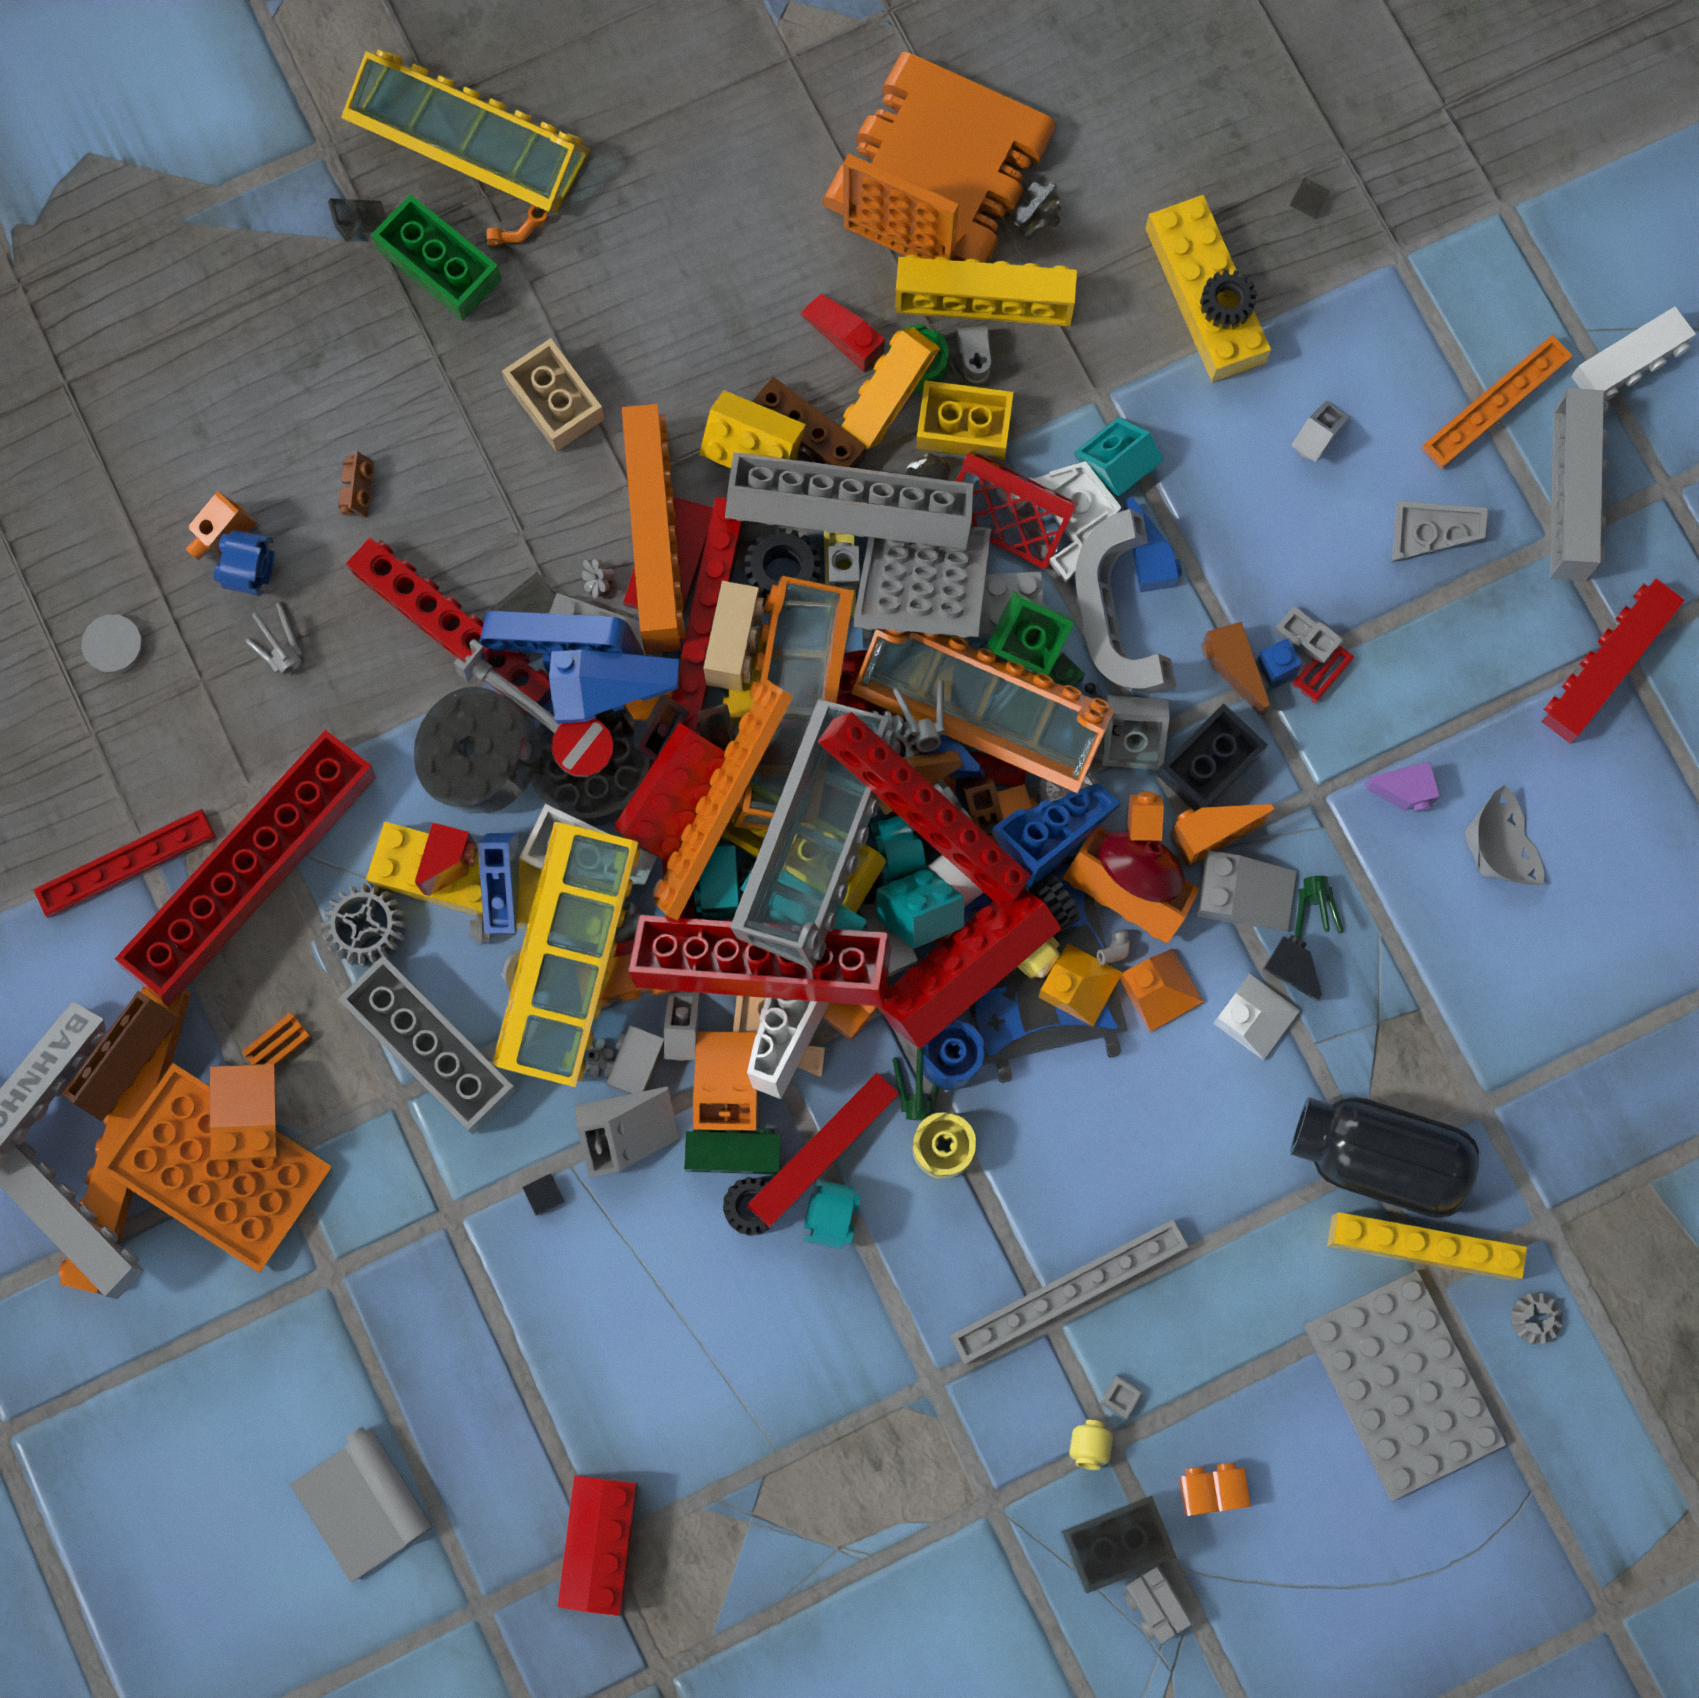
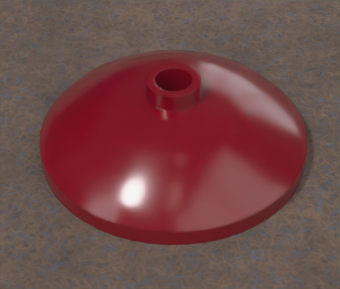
(1142, 867)

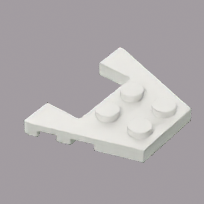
(1094, 506)

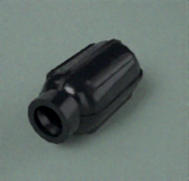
(1388, 1154)

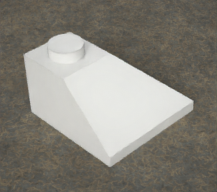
(1256, 1016)

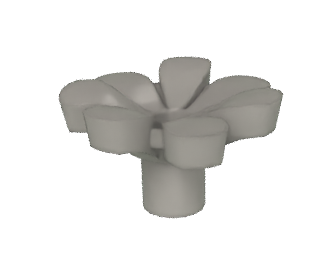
(596, 577)
(600, 1059)

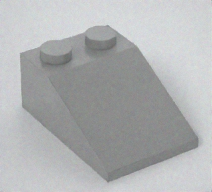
(1245, 891)

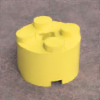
(948, 1128)

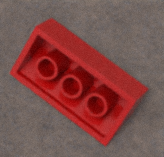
(597, 1545)

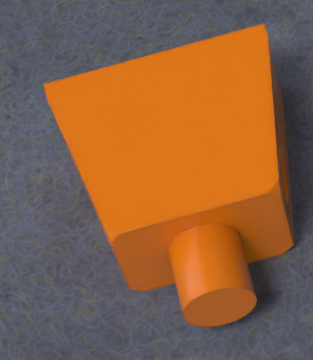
(216, 518)

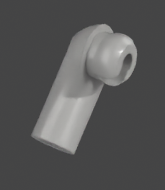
(629, 923)
(1118, 949)

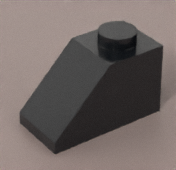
(1294, 966)

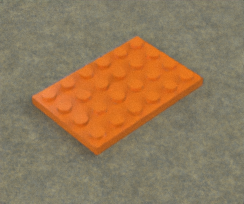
(230, 1203)

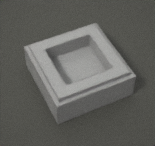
(1121, 1397)

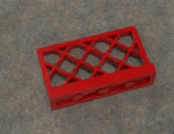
(1026, 489)

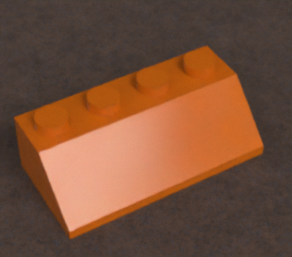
(1157, 918)

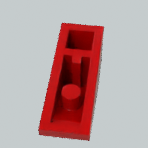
(845, 331)

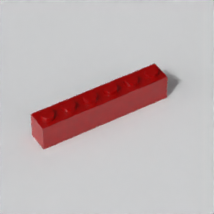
(1612, 661)

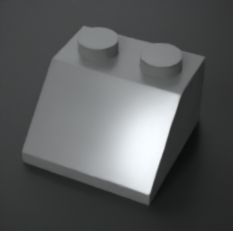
(1142, 732)

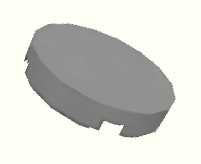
(112, 644)

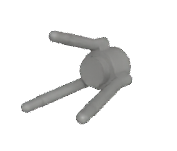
(284, 657)
(924, 731)

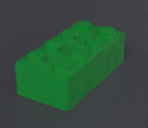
(436, 257)

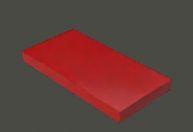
(691, 535)

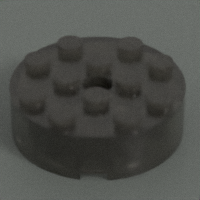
(476, 750)
(601, 796)

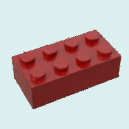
(671, 792)

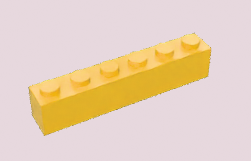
(1427, 1246)

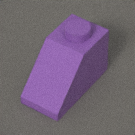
(1406, 787)

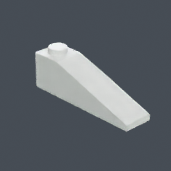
(538, 841)

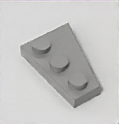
(1434, 527)

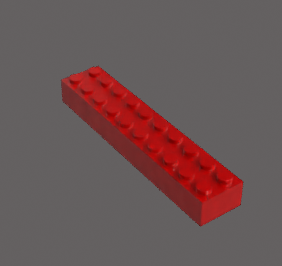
(246, 868)

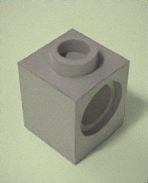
(845, 579)

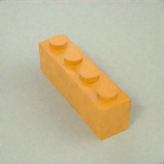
(889, 387)

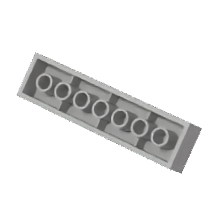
(849, 500)

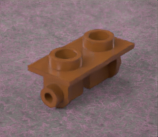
(358, 473)

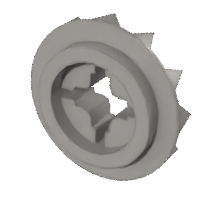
(1530, 1331)

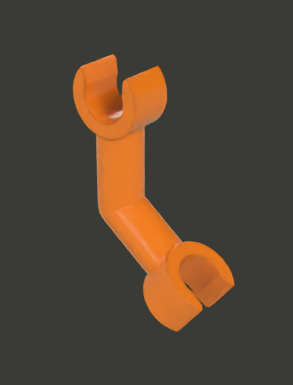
(497, 237)

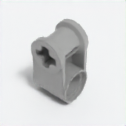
(974, 350)

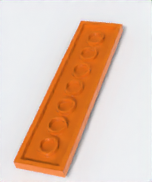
(725, 793)

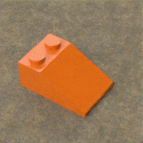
(1215, 828)
(242, 1113)

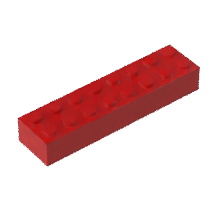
(712, 960)

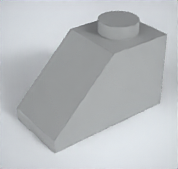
(1320, 431)
(681, 1026)

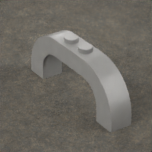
(1098, 609)

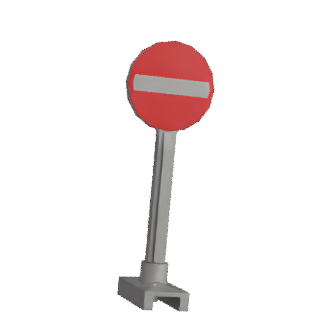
(577, 746)

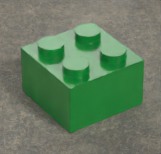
(1030, 633)

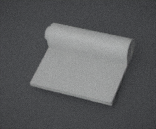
(361, 1505)

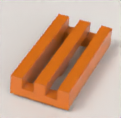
(268, 1035)

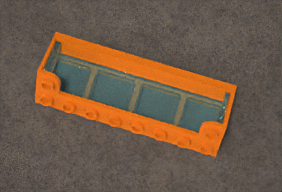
(805, 658)
(987, 702)

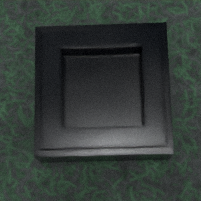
(543, 1194)

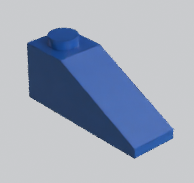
(1154, 561)
(499, 881)

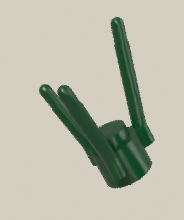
(1318, 892)
(918, 1105)

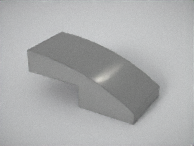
(1308, 636)

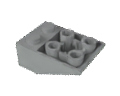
(625, 1129)

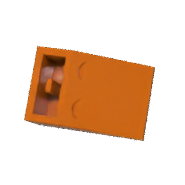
(721, 1083)

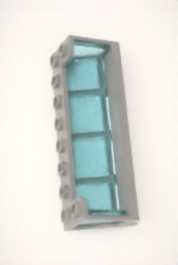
(809, 846)

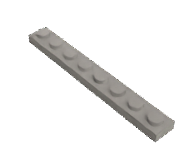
(1068, 1291)

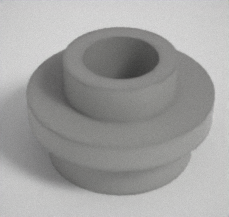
(476, 930)

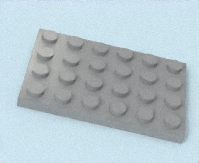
(923, 586)
(1404, 1385)

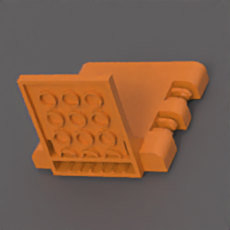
(937, 164)

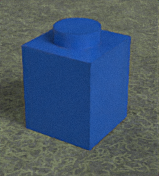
(1279, 662)

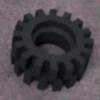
(1232, 283)
(1057, 900)
(731, 1206)

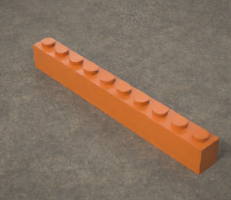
(104, 1194)

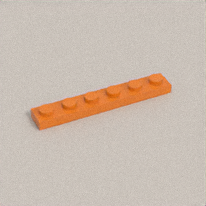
(1496, 402)

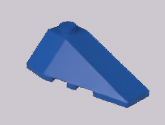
(598, 681)
(1051, 831)

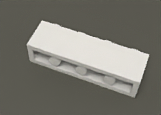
(1636, 354)

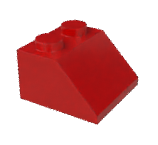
(445, 858)

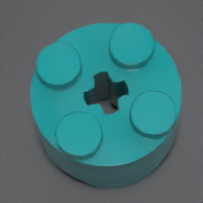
(899, 846)
(830, 1214)

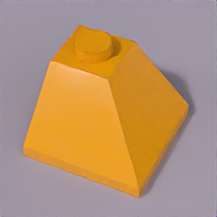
(1079, 984)

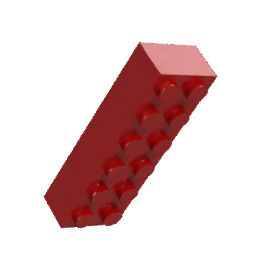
(967, 966)

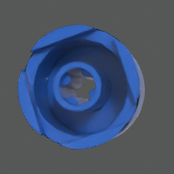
(244, 562)
(957, 1071)

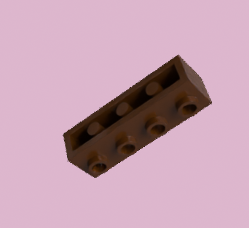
(822, 438)
(120, 1056)

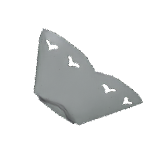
(1499, 843)

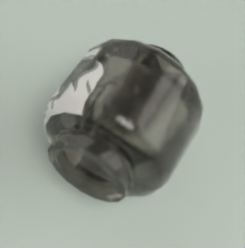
(930, 467)

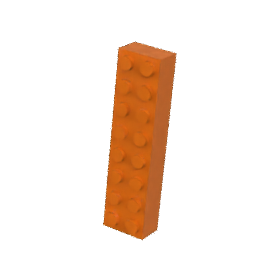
(653, 528)

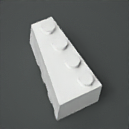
(781, 1042)

